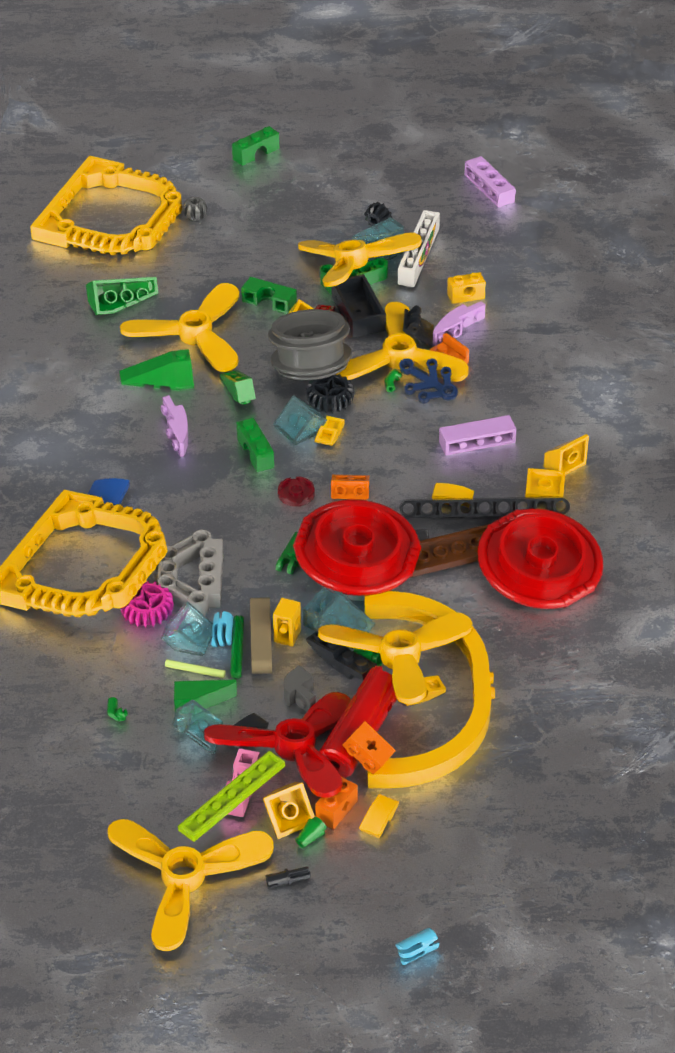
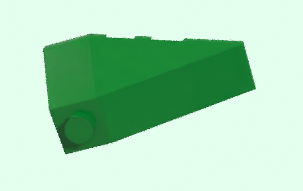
(117, 294)
(168, 369)

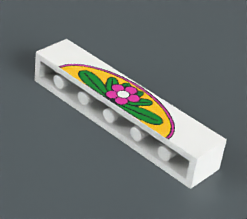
(414, 259)

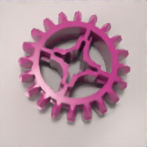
(149, 605)

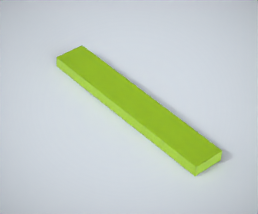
(231, 796)

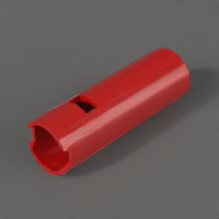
(370, 704)

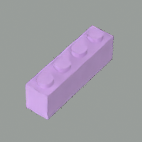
(477, 435)

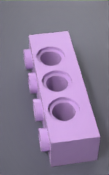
(490, 181)

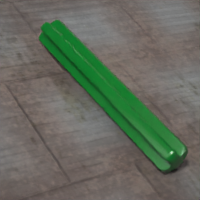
(237, 647)

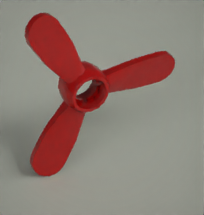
(294, 742)

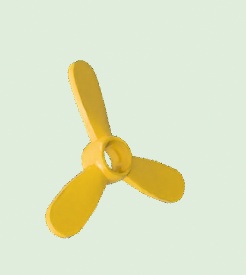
(355, 253)
(196, 327)
(401, 346)
(402, 649)
(174, 910)

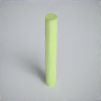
(195, 668)

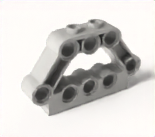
(210, 571)

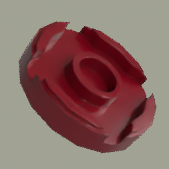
(296, 491)

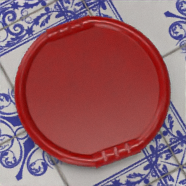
(357, 547)
(540, 558)

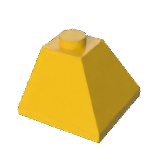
(567, 455)
(288, 809)

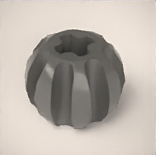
(195, 208)

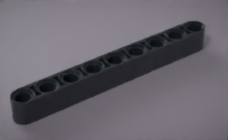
(474, 506)

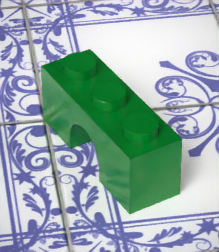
(245, 148)
(257, 290)
(252, 438)

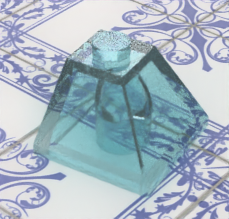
(299, 421)
(188, 631)
(192, 721)

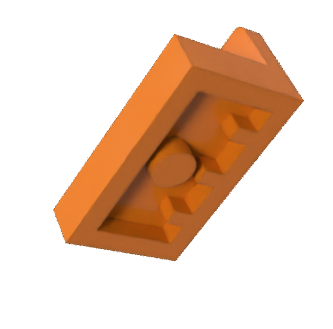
(452, 347)
(350, 486)

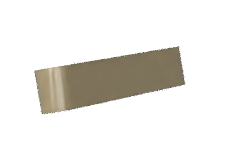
(260, 635)

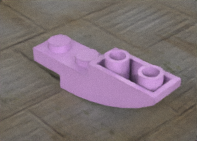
(457, 320)
(177, 425)

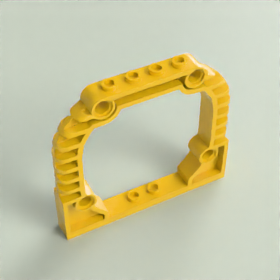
(102, 172)
(84, 510)

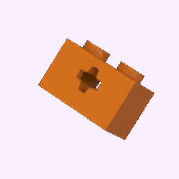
(368, 748)
(335, 808)

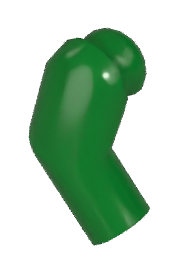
(393, 376)
(114, 712)

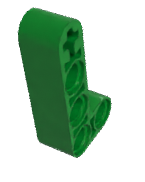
(374, 271)

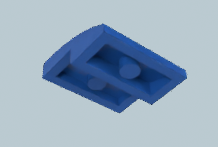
(110, 489)

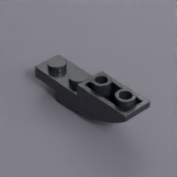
(341, 657)

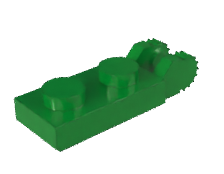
(288, 557)

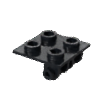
(418, 327)

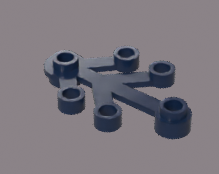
(429, 381)

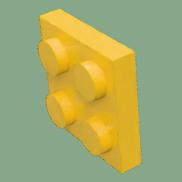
(545, 483)

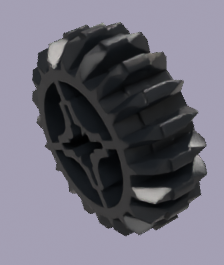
(330, 393)

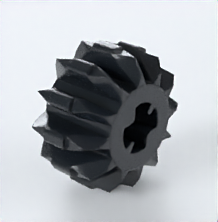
(377, 213)

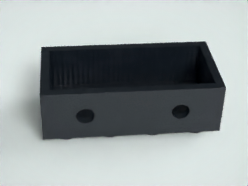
(358, 296)

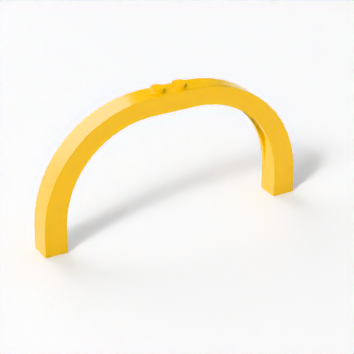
(450, 756)

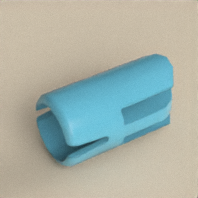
(222, 629)
(417, 945)

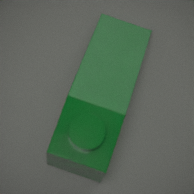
(239, 386)
(204, 692)

